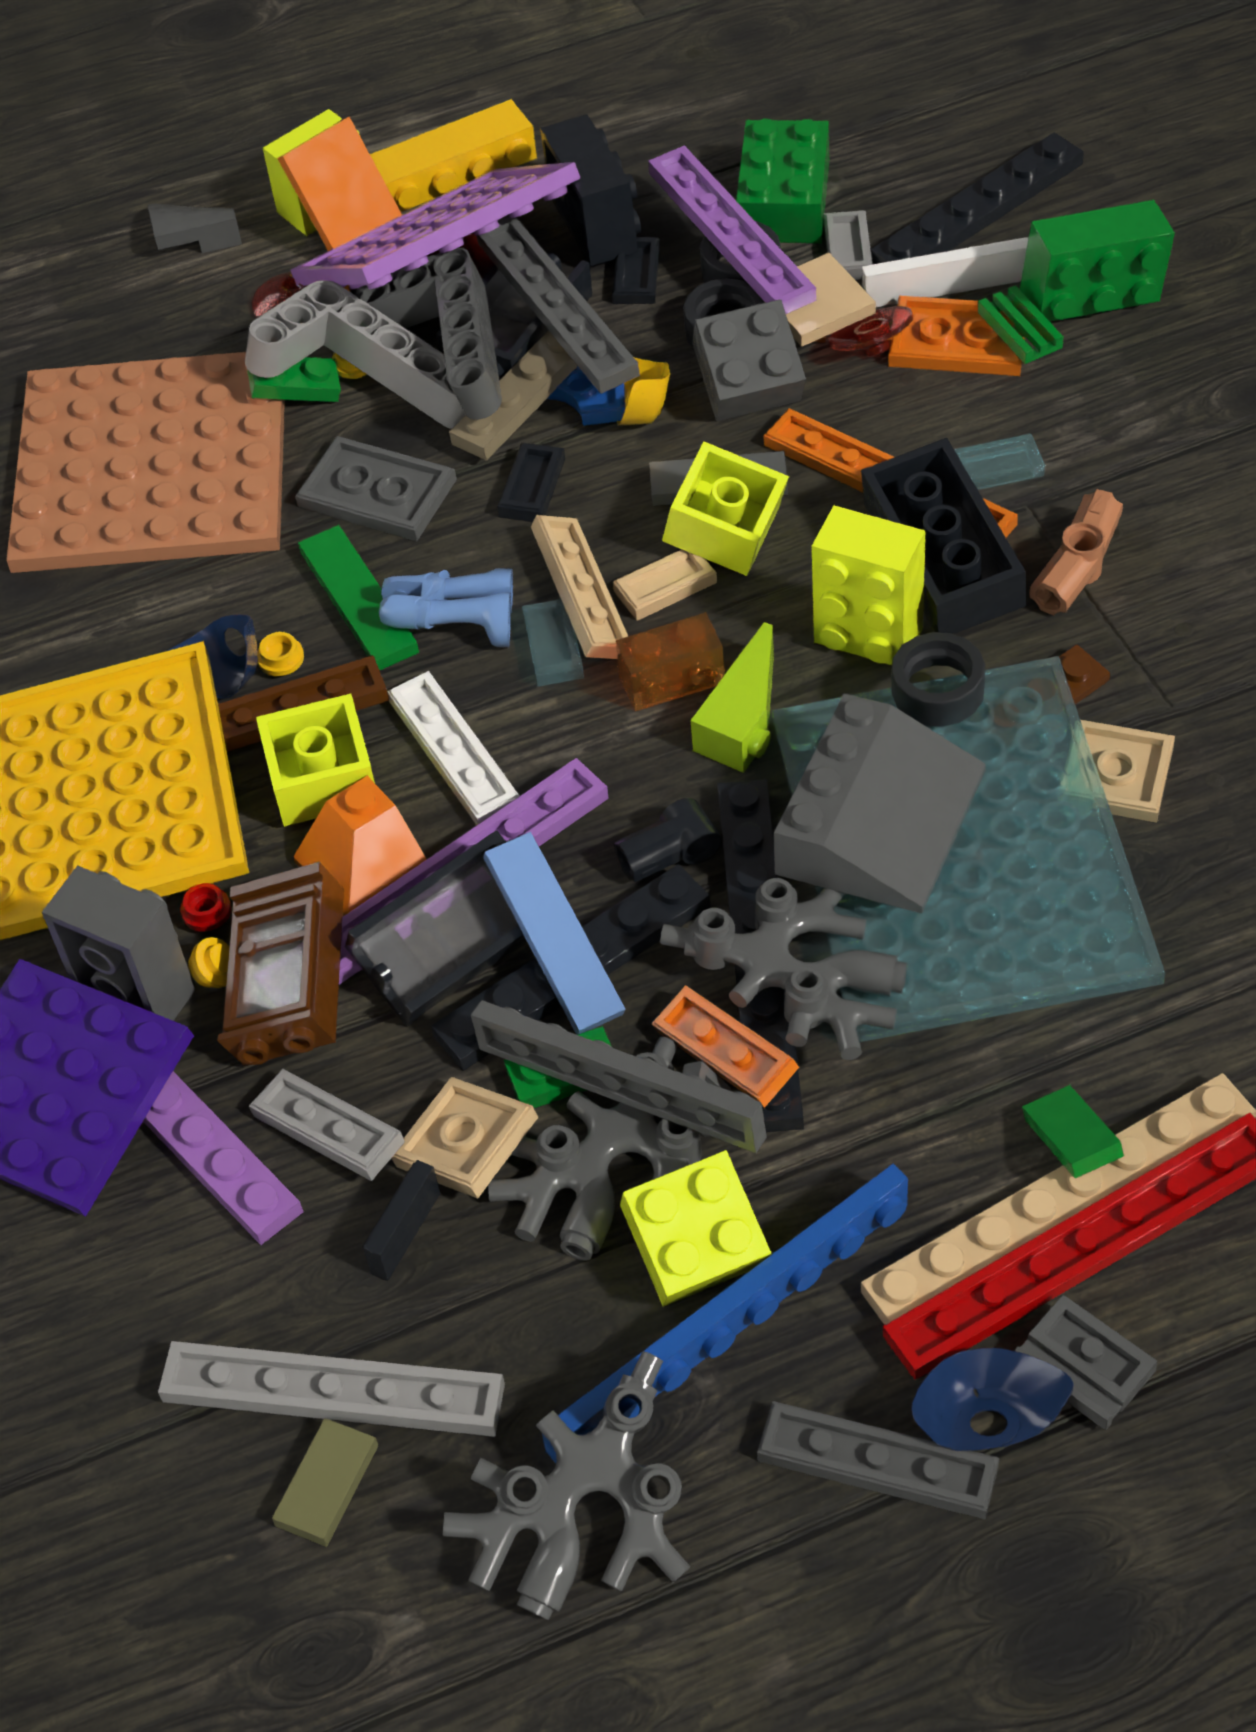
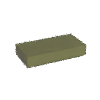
(325, 1482)

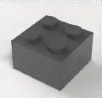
(748, 360)

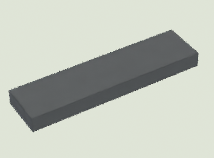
(878, 1460)

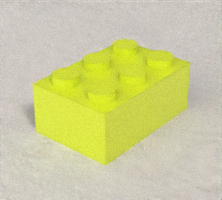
(867, 584)

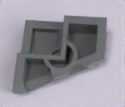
(180, 225)

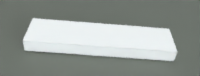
(946, 272)
(452, 747)

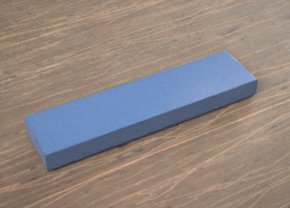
(554, 933)

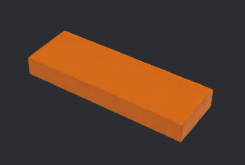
(725, 1046)

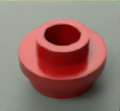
(205, 897)

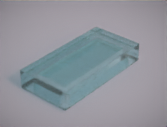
(1002, 461)
(552, 643)

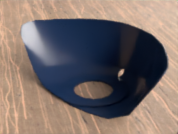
(228, 668)
(1007, 1382)

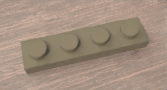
(522, 393)

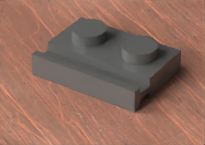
(1099, 1360)

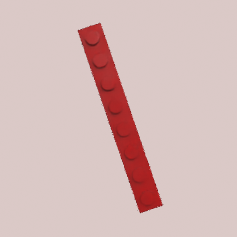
(1075, 1249)

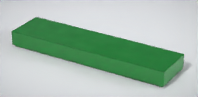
(356, 596)

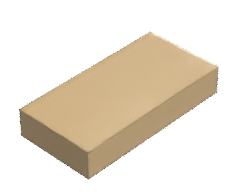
(664, 583)

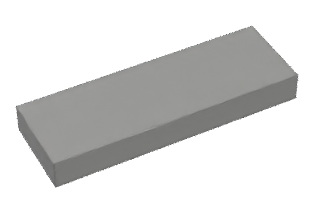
(327, 1124)

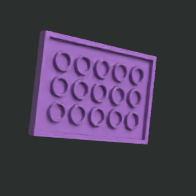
(437, 225)

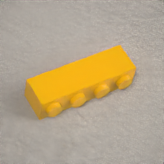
(456, 154)

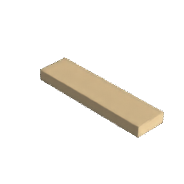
(579, 585)

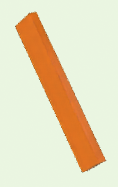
(842, 455)

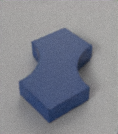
(587, 400)

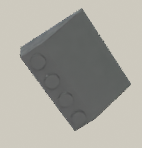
(877, 806)

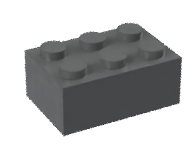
(119, 942)

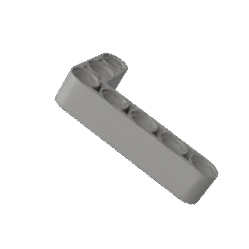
(361, 335)

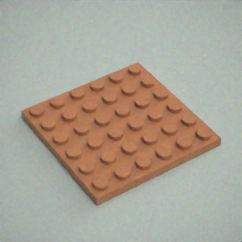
(145, 464)

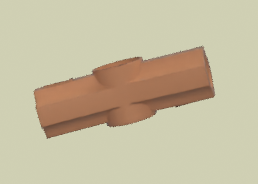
(1080, 555)

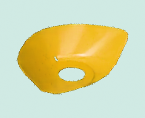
(645, 393)

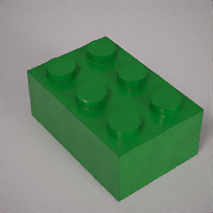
(786, 177)
(1097, 260)

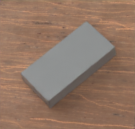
(848, 240)

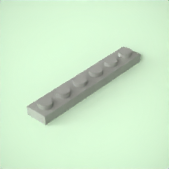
(332, 1388)

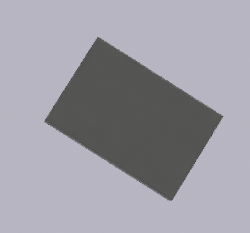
(376, 488)

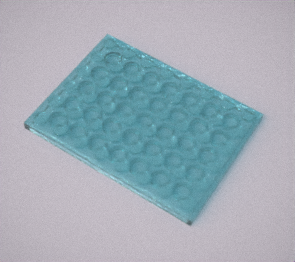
(1036, 882)

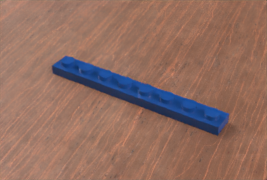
(753, 1296)

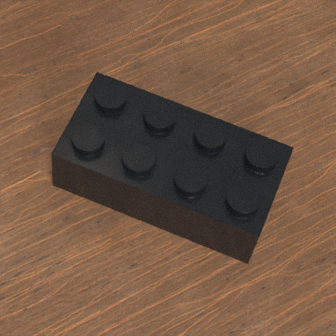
(968, 561)

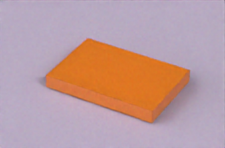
(339, 184)
(951, 338)

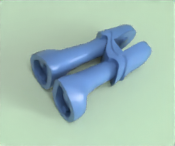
(423, 601)

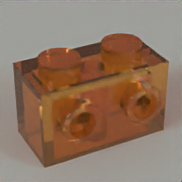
(670, 661)

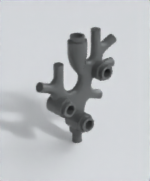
(807, 985)
(584, 1164)
(583, 1465)

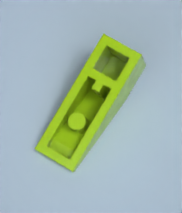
(736, 714)

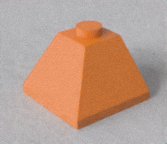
(361, 842)

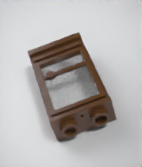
(283, 965)

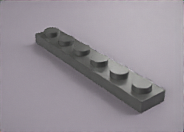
(559, 305)
(620, 1076)

